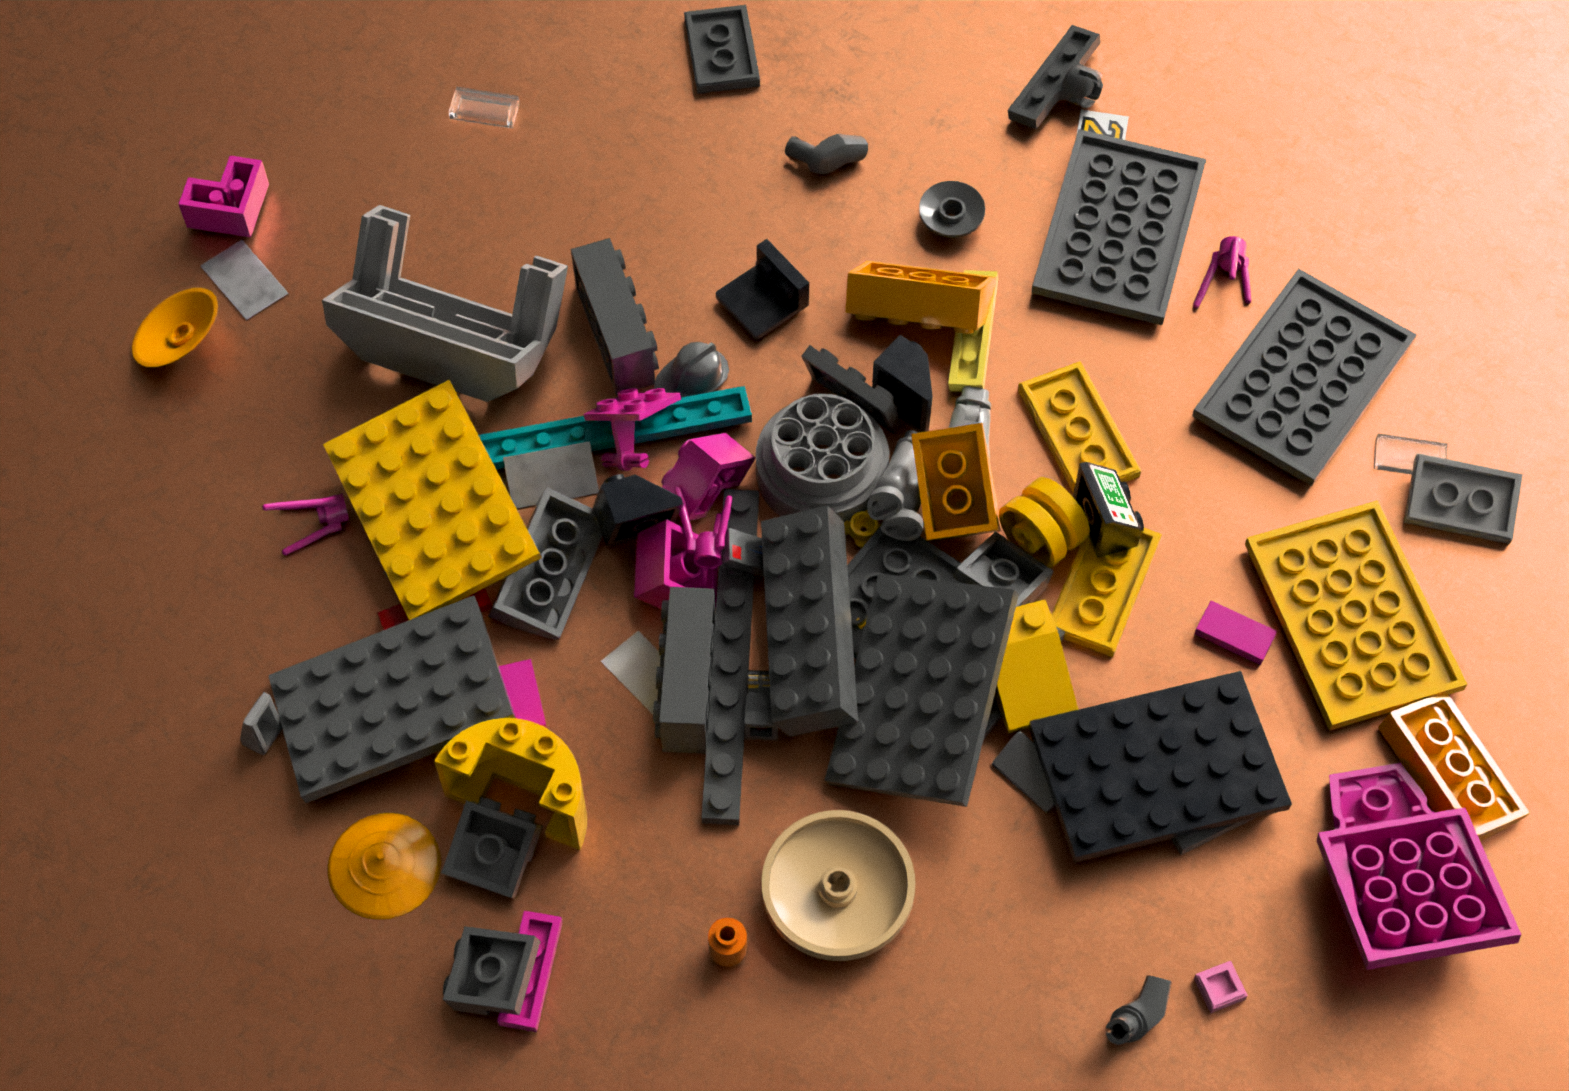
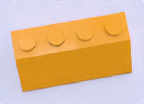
(919, 296)

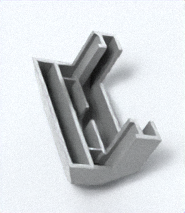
(437, 332)

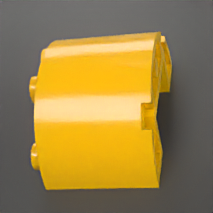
(524, 757)

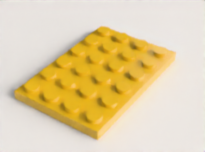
(431, 501)
(1354, 614)

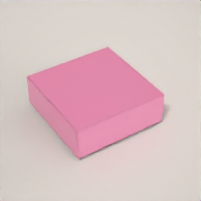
(1220, 986)

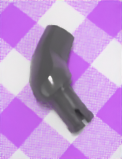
(830, 153)
(1141, 1015)

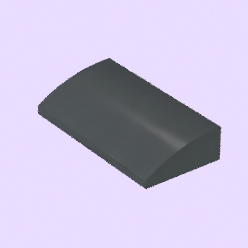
(545, 591)

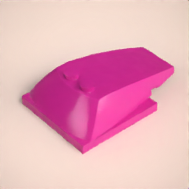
(1410, 875)

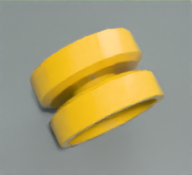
(1044, 521)

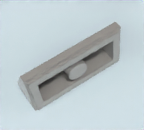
(1023, 768)

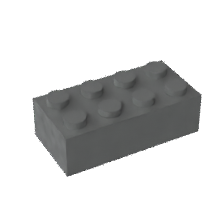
(614, 315)
(685, 670)

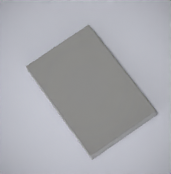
(1463, 498)

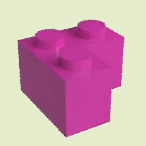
(229, 204)
(705, 469)

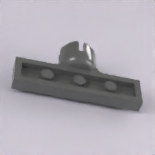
(1060, 78)

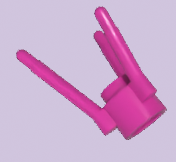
(1231, 258)
(329, 510)
(708, 545)

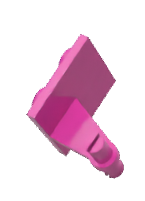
(622, 414)

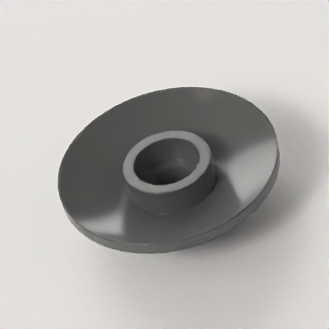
(955, 199)

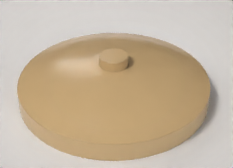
(838, 885)

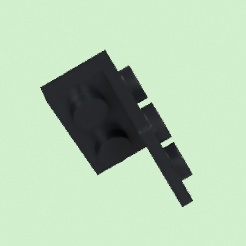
(766, 292)

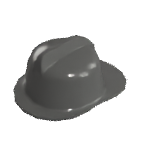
(694, 370)

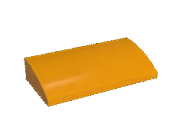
(1452, 764)

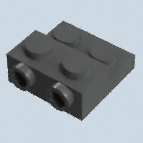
(1006, 566)
(492, 846)
(490, 971)

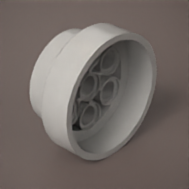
(812, 423)

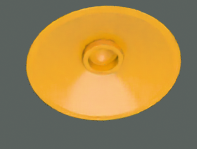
(174, 327)
(384, 866)

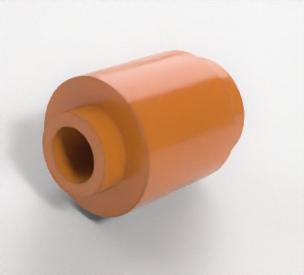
(727, 952)

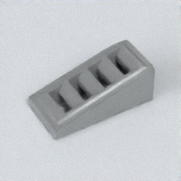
(261, 725)

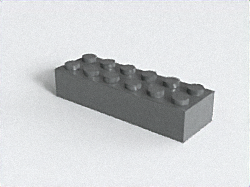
(808, 622)

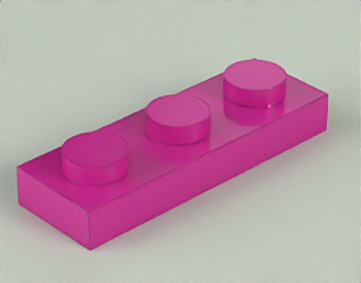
(547, 930)

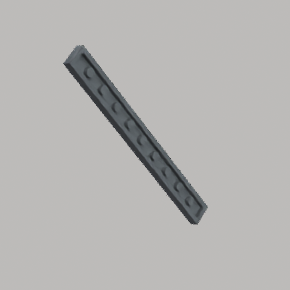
(730, 675)

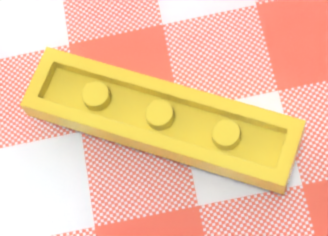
(972, 350)

